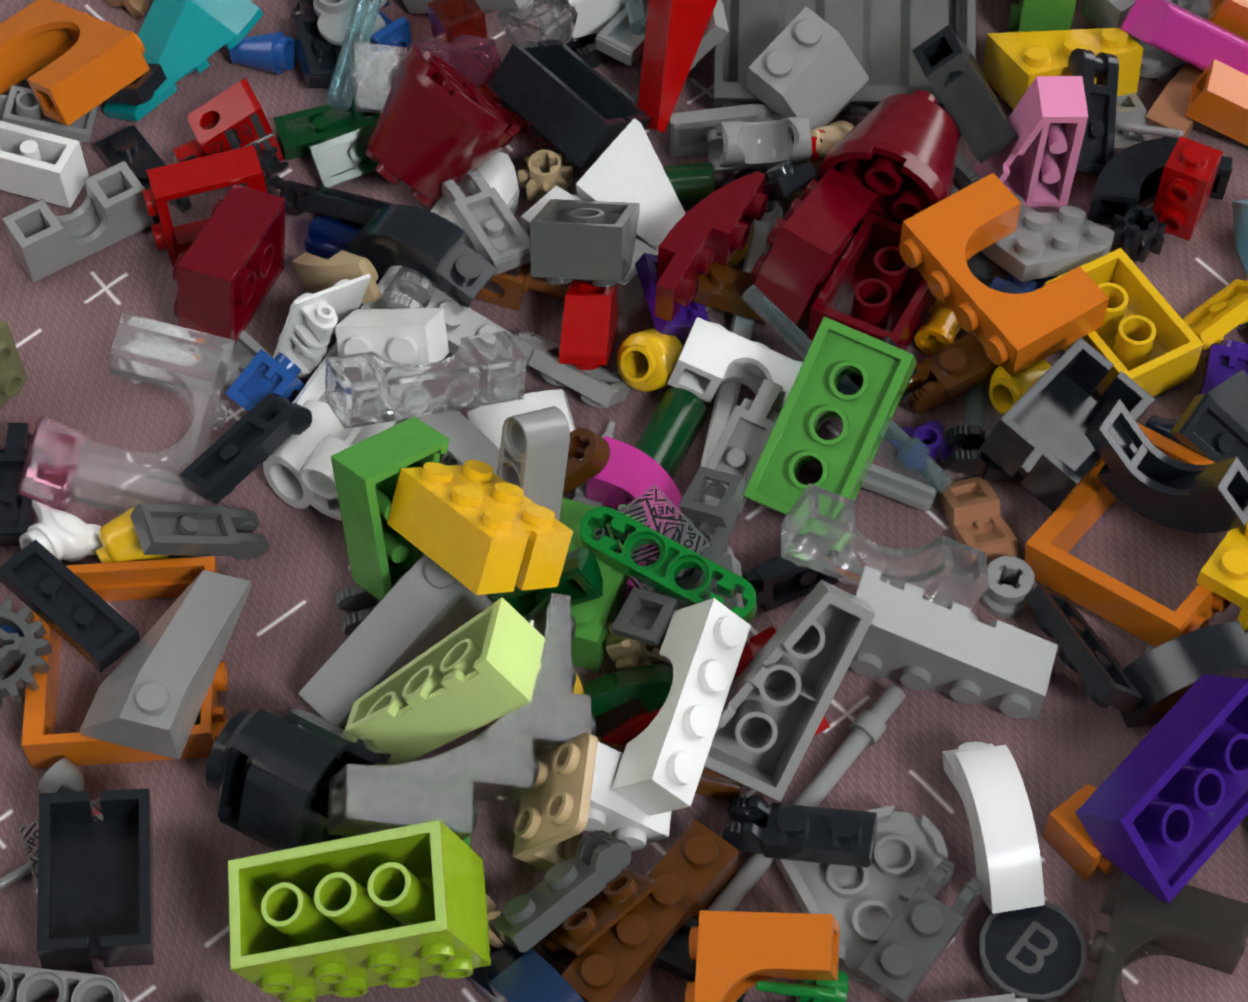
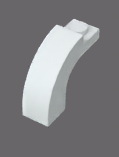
(999, 824)

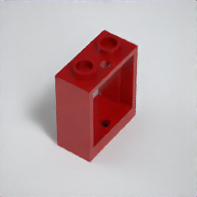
(193, 178)

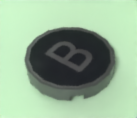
(1032, 953)

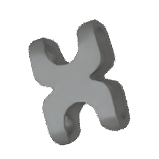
(758, 144)

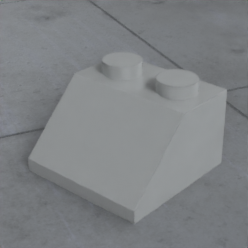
(807, 71)

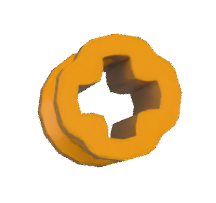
(939, 330)

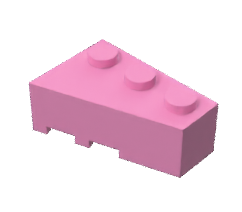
(1050, 138)

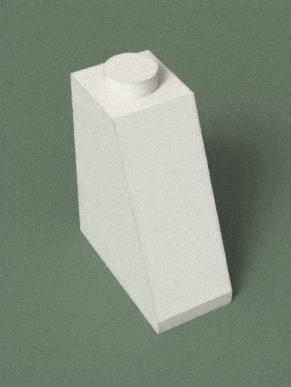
(634, 174)

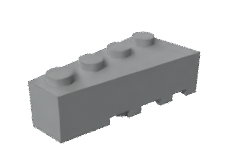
(951, 650)

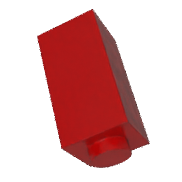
(1186, 186)

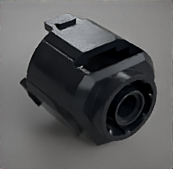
(277, 773)

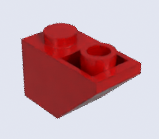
(588, 325)

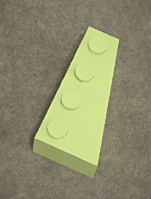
(453, 686)

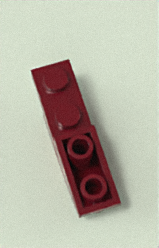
(706, 236)

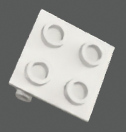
(313, 322)

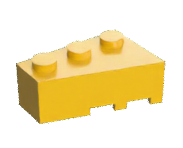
(1019, 57)

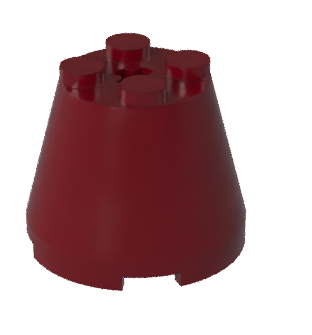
(435, 127)
(901, 153)

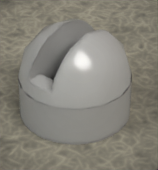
(62, 778)

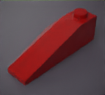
(670, 47)

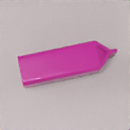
(1185, 35)

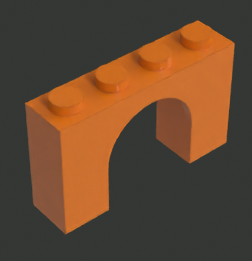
(80, 57)
(1221, 92)
(1011, 327)
(747, 947)

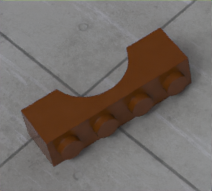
(689, 882)

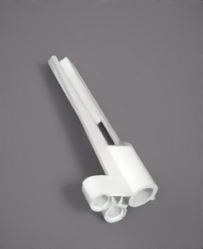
(302, 466)

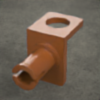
(517, 287)

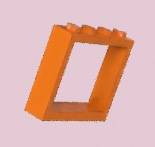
(117, 583)
(1098, 591)

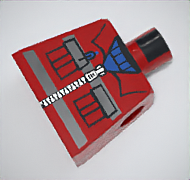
(228, 123)

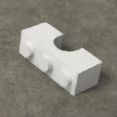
(720, 356)

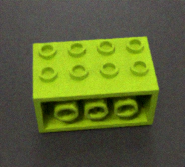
(359, 913)

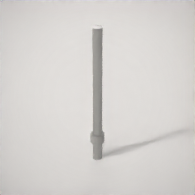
(865, 731)

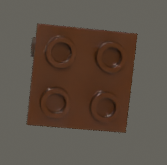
(598, 914)

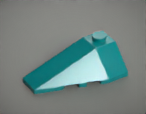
(182, 38)

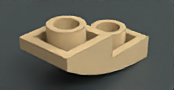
(323, 273)

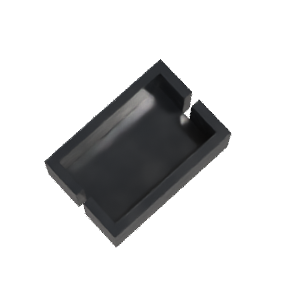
(564, 99)
(1047, 425)
(95, 880)

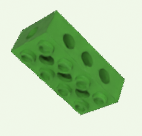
(815, 398)

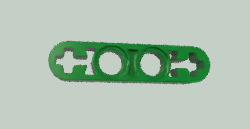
(671, 561)

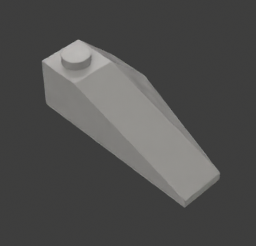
(404, 624)
(166, 676)

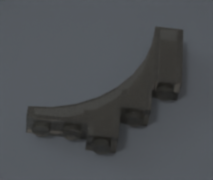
(490, 767)

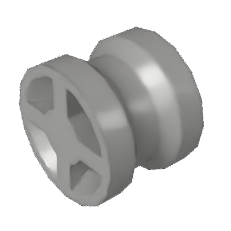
(1005, 599)

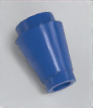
(266, 52)

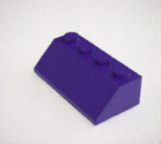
(1176, 789)

